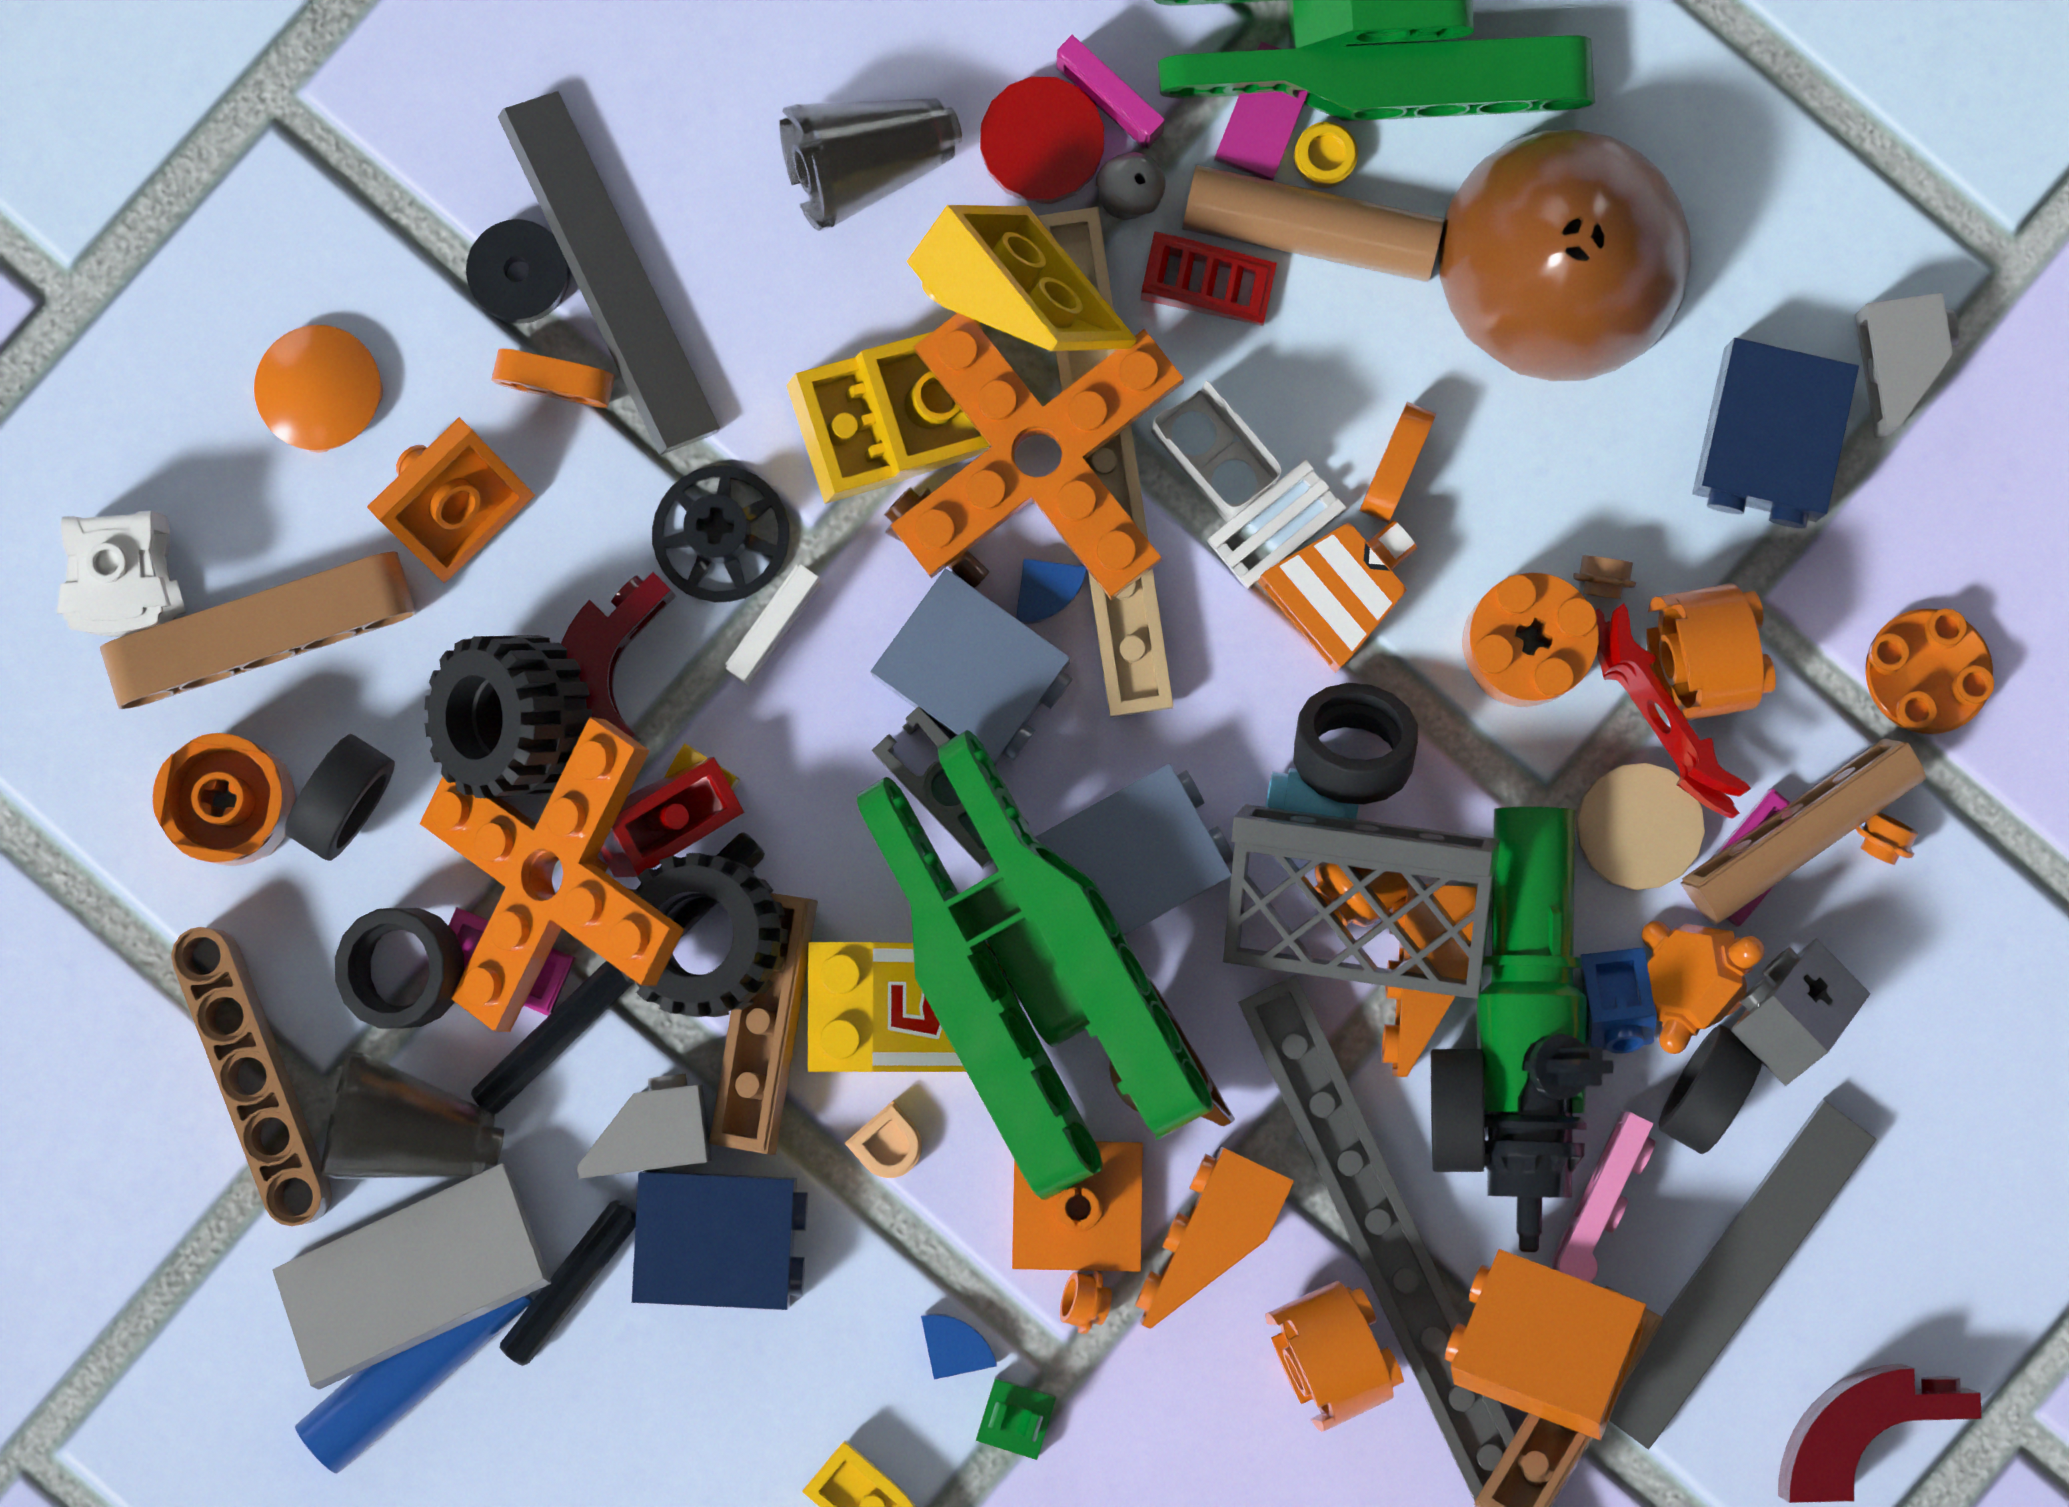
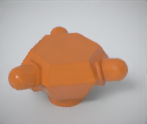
(1696, 977)

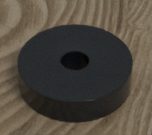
(500, 248)

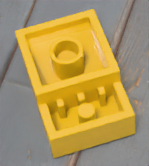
(879, 420)

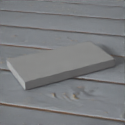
(410, 1276)

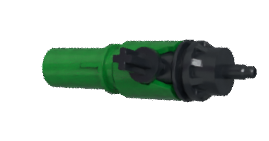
(1534, 1018)

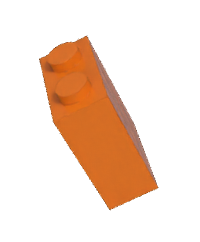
(1546, 1343)

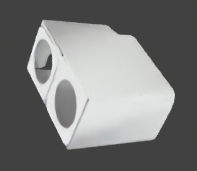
(1228, 425)

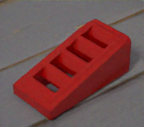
(1189, 250)

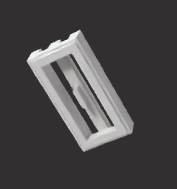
(1317, 490)
(773, 624)

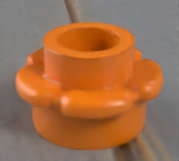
(1887, 838)
(1085, 1301)

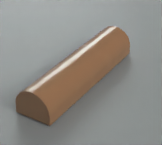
(1312, 223)
(1803, 829)
(762, 1044)
(1545, 1452)

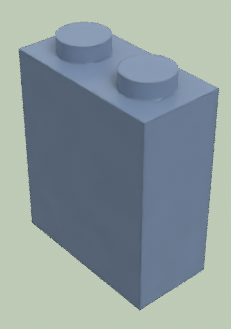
(973, 667)
(1145, 847)

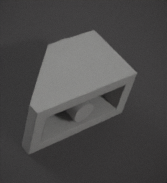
(1903, 353)
(653, 1131)

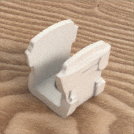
(118, 574)

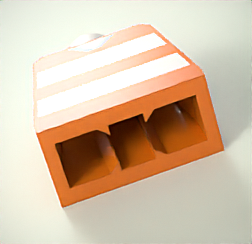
(1340, 587)

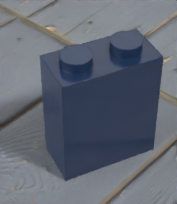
(1775, 432)
(718, 1240)

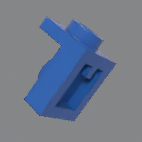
(1618, 1000)

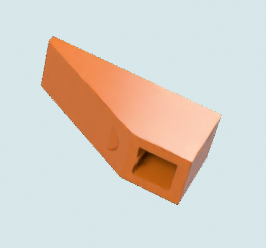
(1420, 1011)
(1228, 1221)

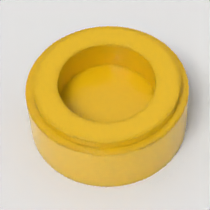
(1325, 154)

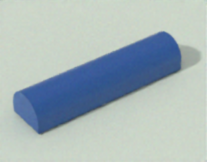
(388, 1390)

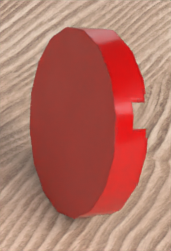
(1042, 139)

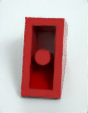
(669, 818)

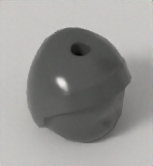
(1130, 185)

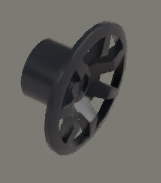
(720, 533)

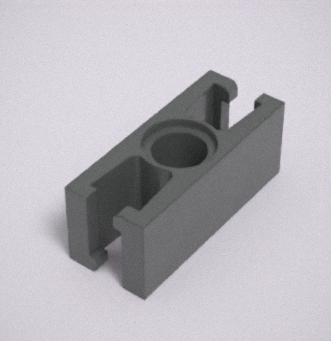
(921, 786)

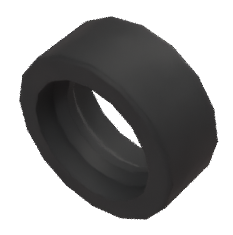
(1360, 708)
(339, 797)
(354, 967)
(1710, 1091)
(1457, 1110)

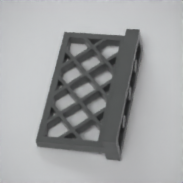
(1368, 846)

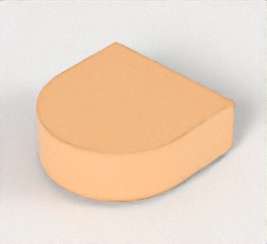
(887, 1143)

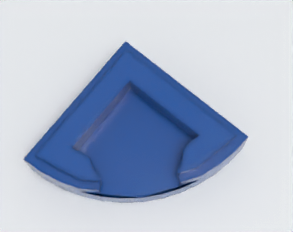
(1047, 589)
(955, 1346)

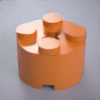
(1563, 623)
(1710, 650)
(210, 766)
(1334, 1354)

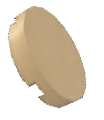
(1639, 827)

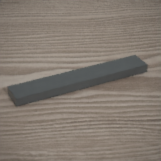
(608, 272)
(1740, 1269)

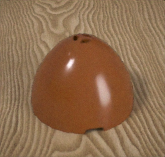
(1510, 267)

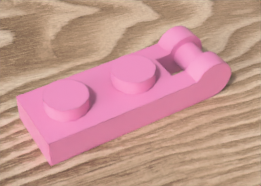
(1601, 1202)

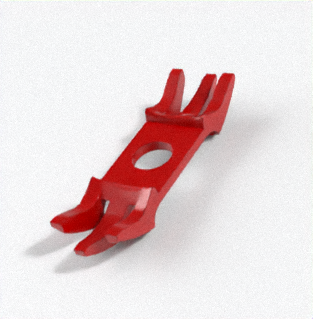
(1630, 665)

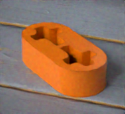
(553, 378)
(1397, 462)

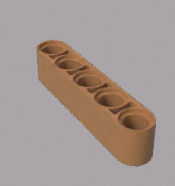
(257, 630)
(227, 1055)

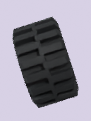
(505, 714)
(755, 934)

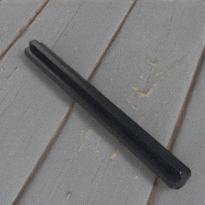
(586, 1004)

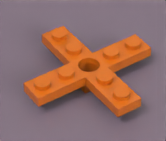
(1008, 413)
(523, 859)

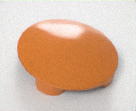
(317, 387)
(1929, 671)

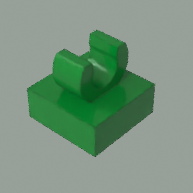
(1016, 1418)

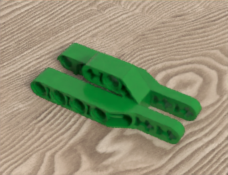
(1392, 78)
(1058, 956)

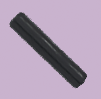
(569, 1283)

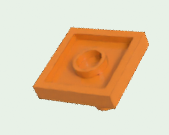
(449, 499)
(1086, 1225)

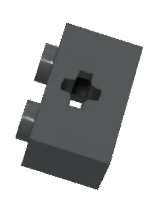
(1799, 1010)

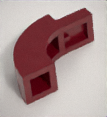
(600, 640)
(1844, 1420)

